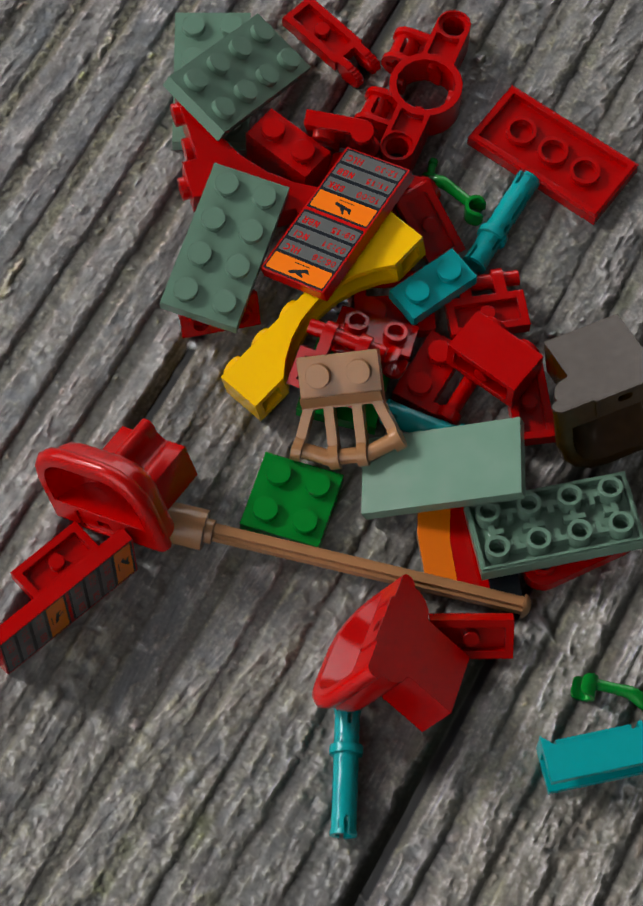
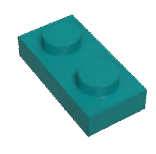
(432, 287)

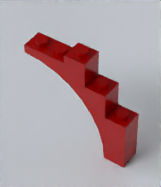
(203, 150)

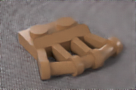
(343, 381)

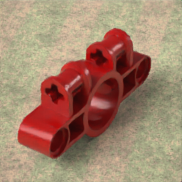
(424, 57)

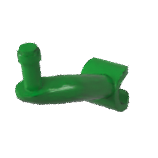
(470, 202)
(585, 689)

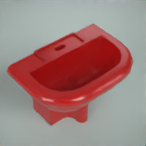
(119, 486)
(395, 655)

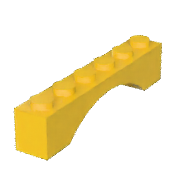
(262, 371)

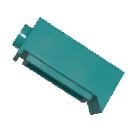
(591, 758)

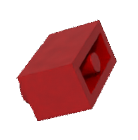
(286, 150)
(494, 358)

